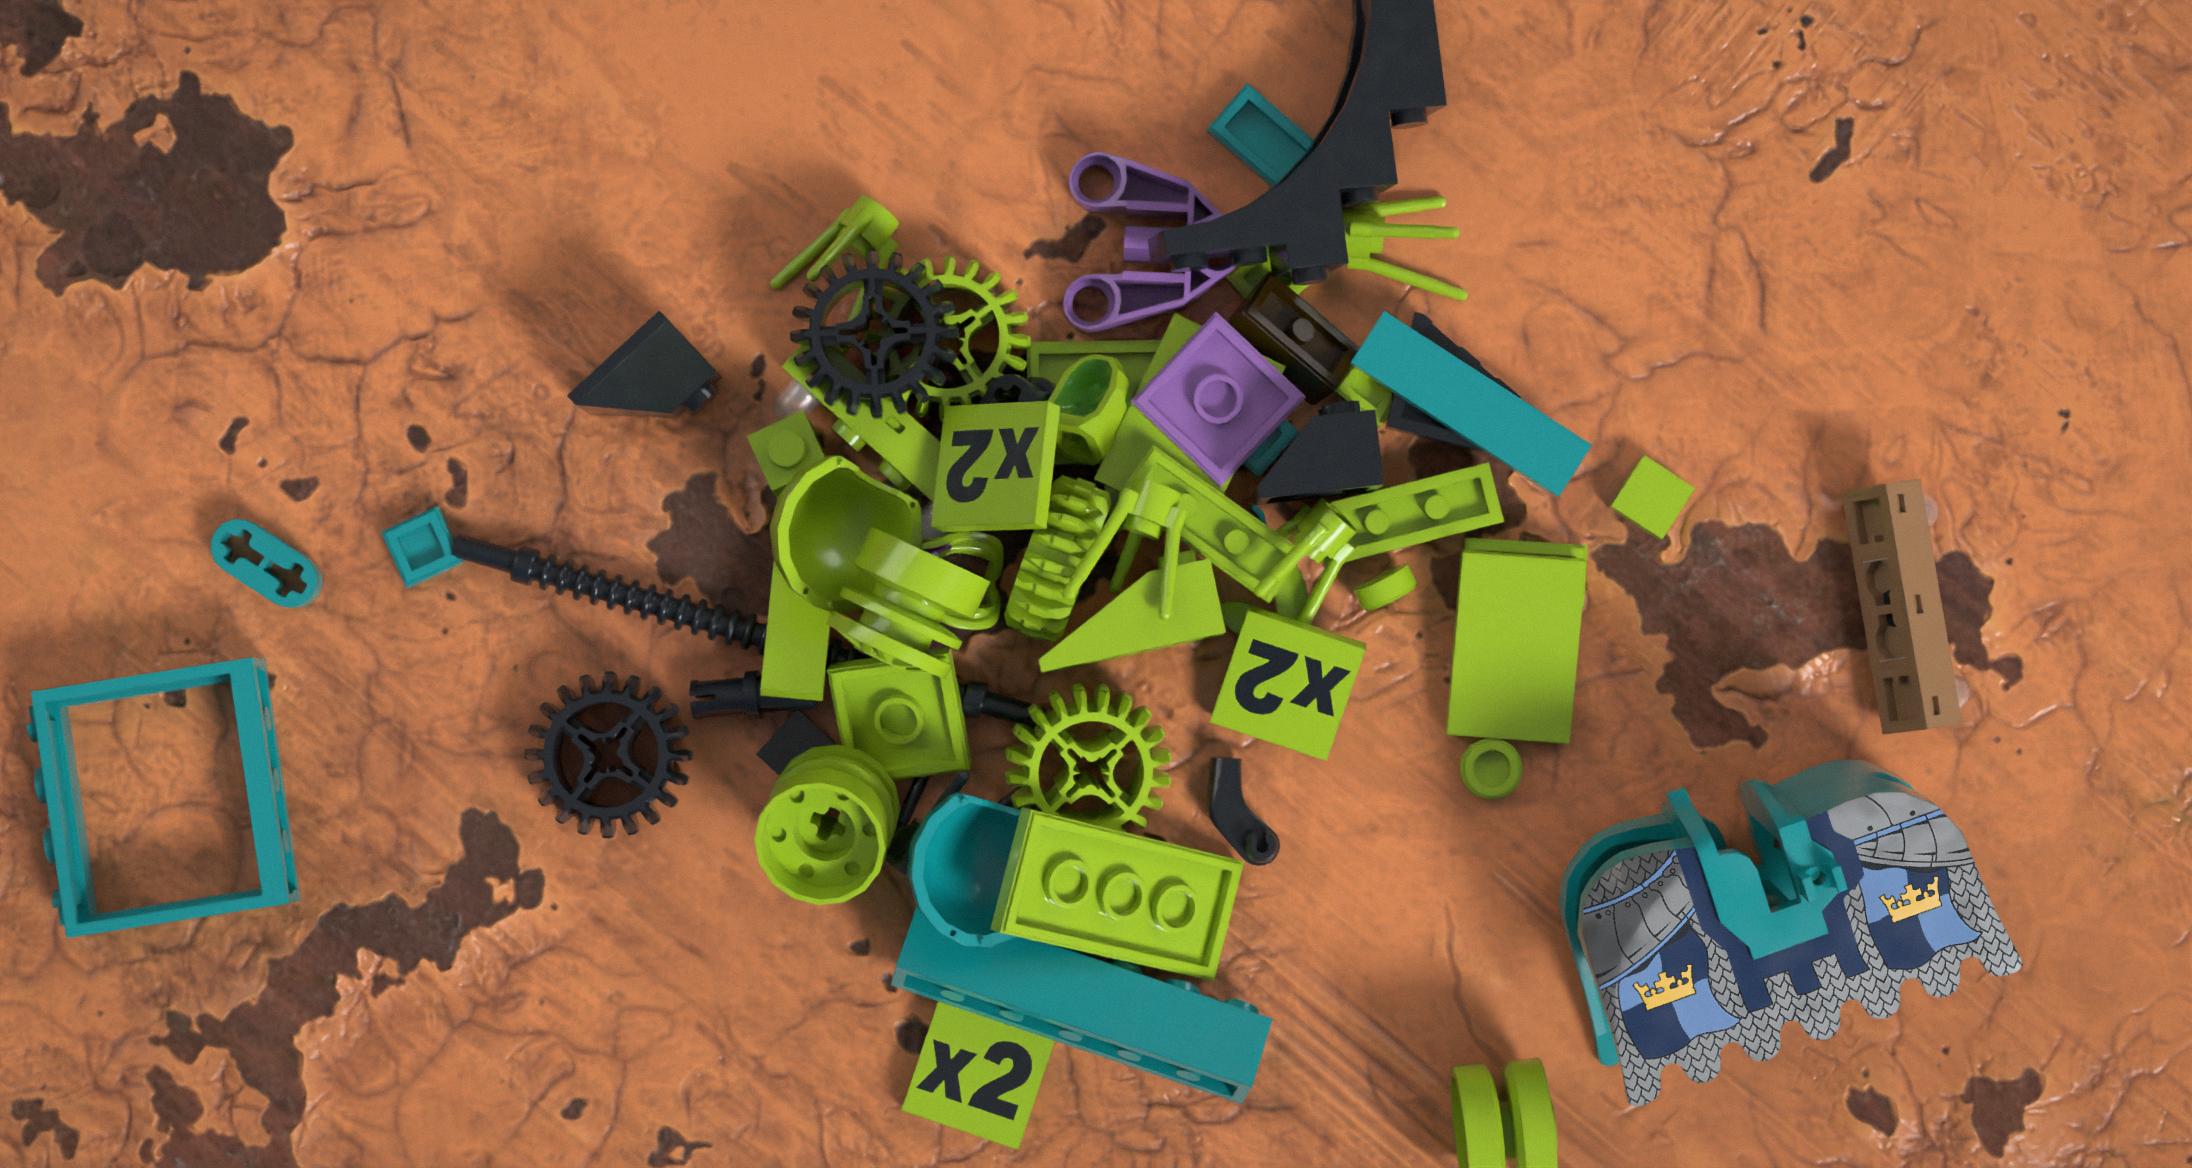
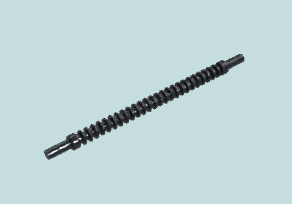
(527, 566)

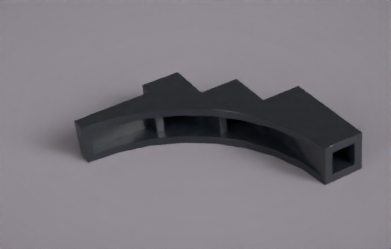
(1299, 221)

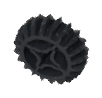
(904, 334)
(577, 797)

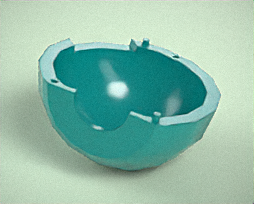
(960, 866)

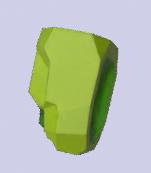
(1090, 407)

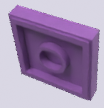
(1217, 399)

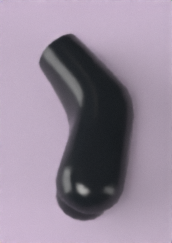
(1232, 816)

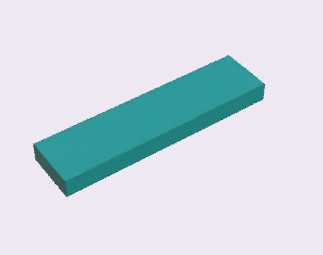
(1470, 404)

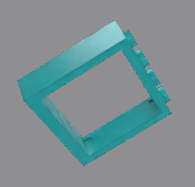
(59, 787)

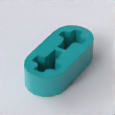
(259, 575)

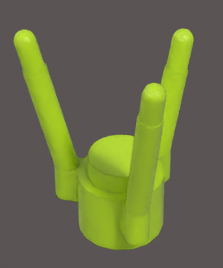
(857, 229)
(1366, 235)
(1148, 511)
(1321, 534)

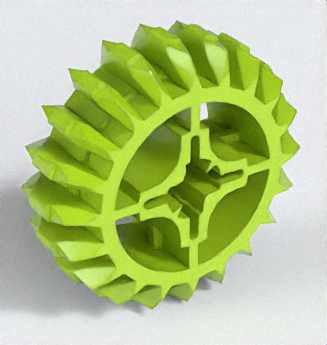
(970, 321)
(1052, 556)
(1107, 745)

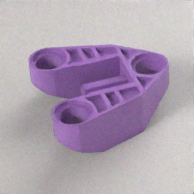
(1151, 195)

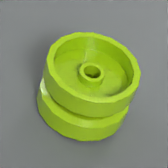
(1510, 1129)

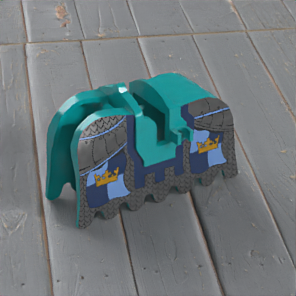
(1709, 950)

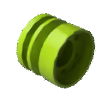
(907, 604)
(821, 855)

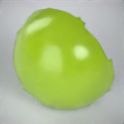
(824, 523)

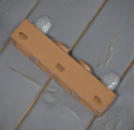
(1903, 606)

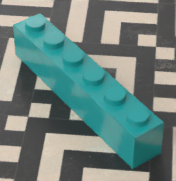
(1092, 1007)

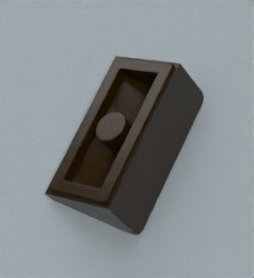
(1296, 336)

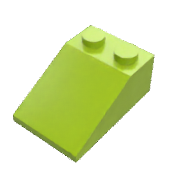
(1133, 622)

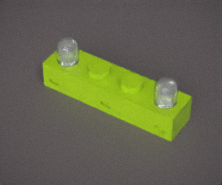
(902, 442)

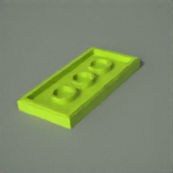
(1117, 894)

